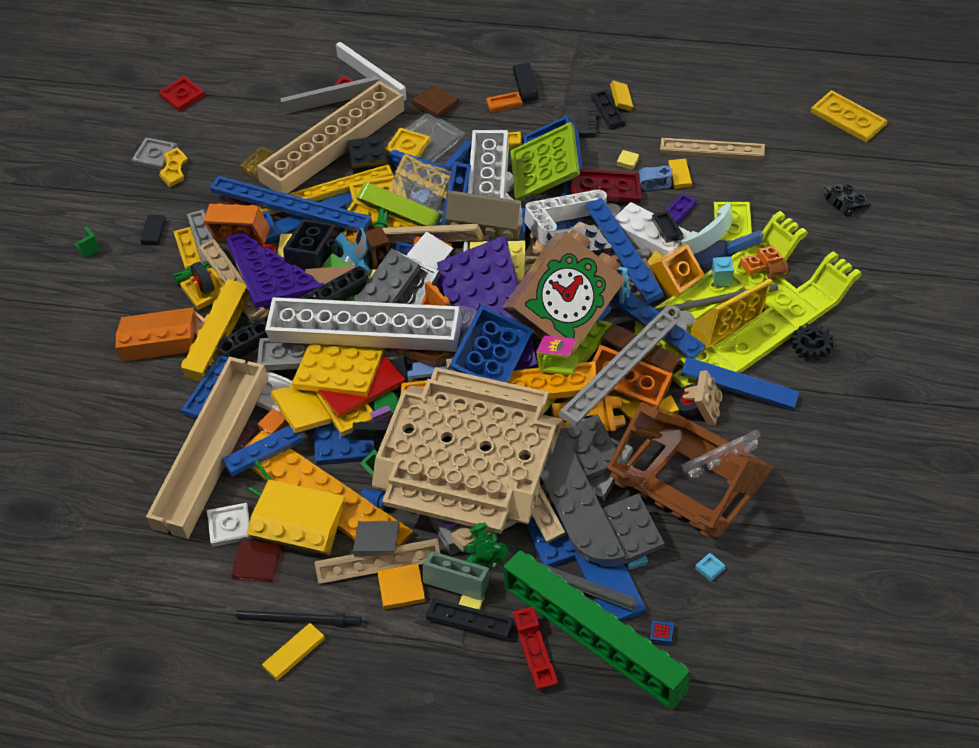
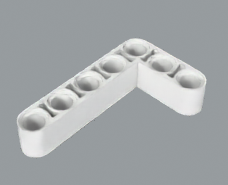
(542, 214)

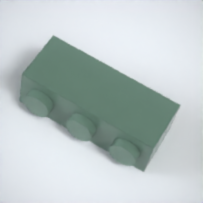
(456, 575)

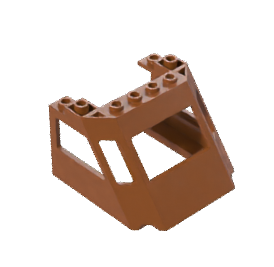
(743, 471)

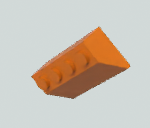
(641, 383)

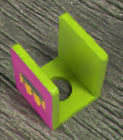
(557, 355)

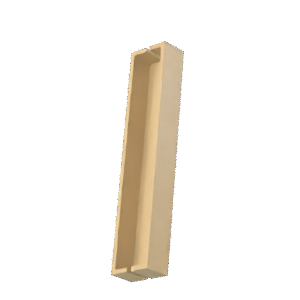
(208, 442)

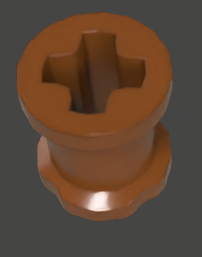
(776, 269)

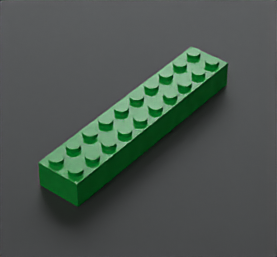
(597, 629)

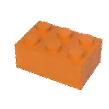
(235, 219)

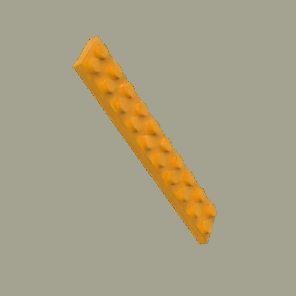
(556, 384)
(296, 470)

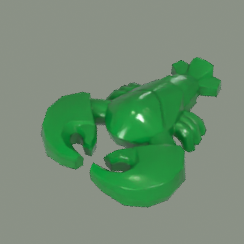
(485, 547)

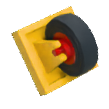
(203, 286)

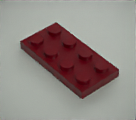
(617, 184)

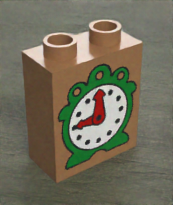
(565, 288)

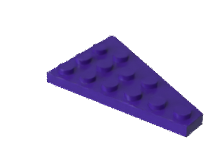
(267, 273)

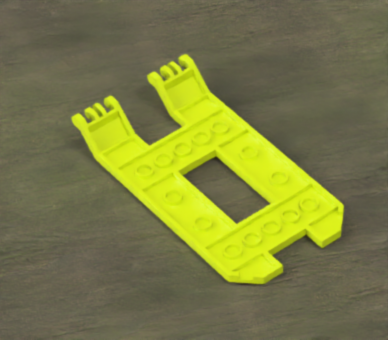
(784, 308)

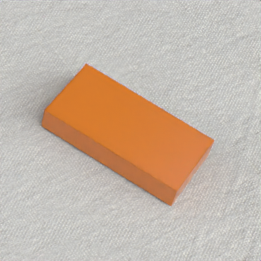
(504, 102)

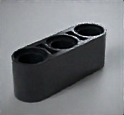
(525, 82)

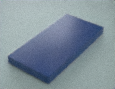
(615, 578)

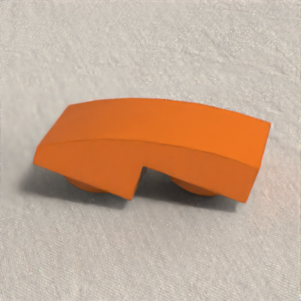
(756, 263)

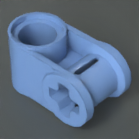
(653, 178)

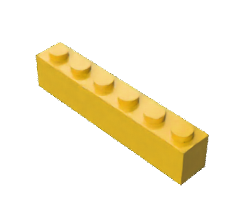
(217, 326)

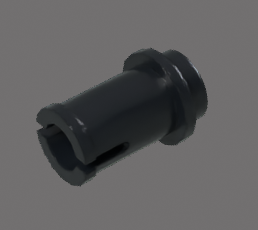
(333, 248)

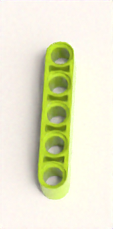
(398, 205)

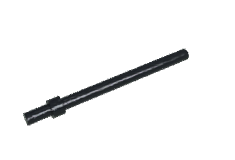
(339, 619)

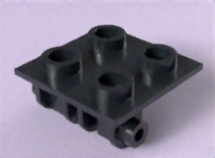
(845, 198)

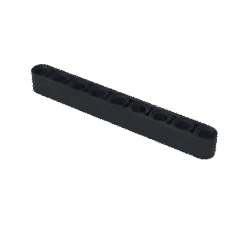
(334, 288)

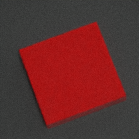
(181, 93)

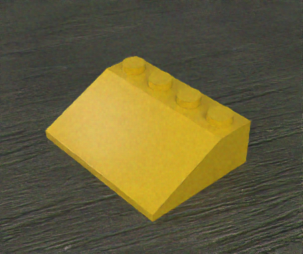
(730, 315)
(296, 517)

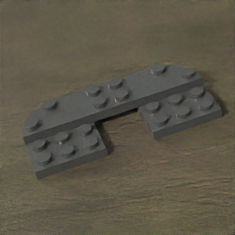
(596, 533)

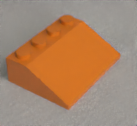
(155, 334)

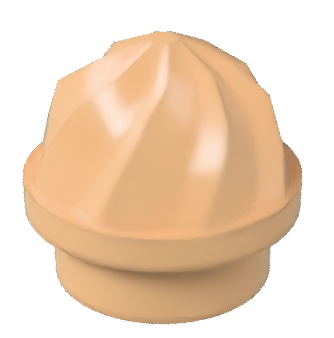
(538, 248)

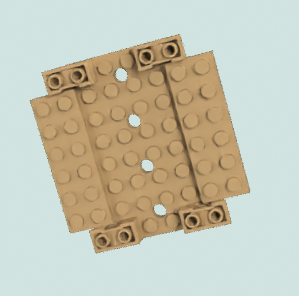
(457, 477)

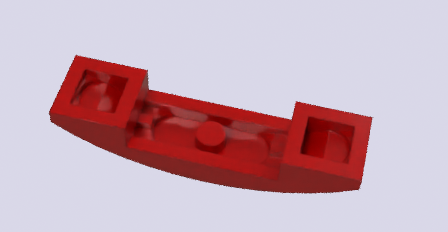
(534, 648)

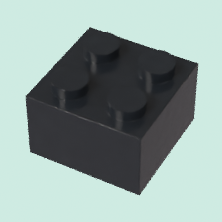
(367, 153)

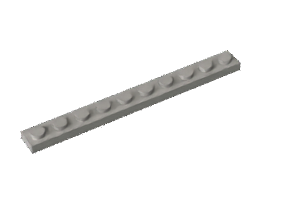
(617, 369)

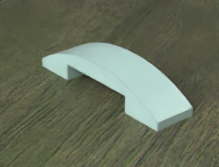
(712, 232)

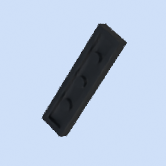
(470, 619)

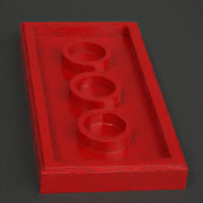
(385, 380)

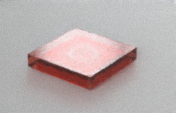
(256, 561)

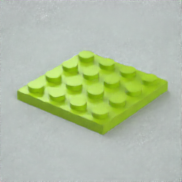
(545, 162)

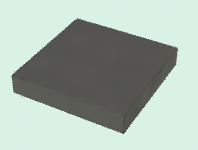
(376, 538)

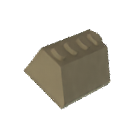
(492, 214)

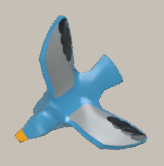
(355, 253)

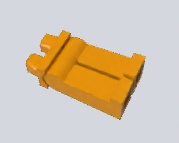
(603, 409)

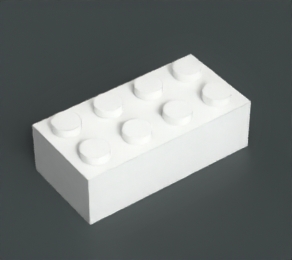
(642, 232)

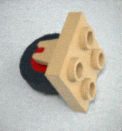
(700, 398)

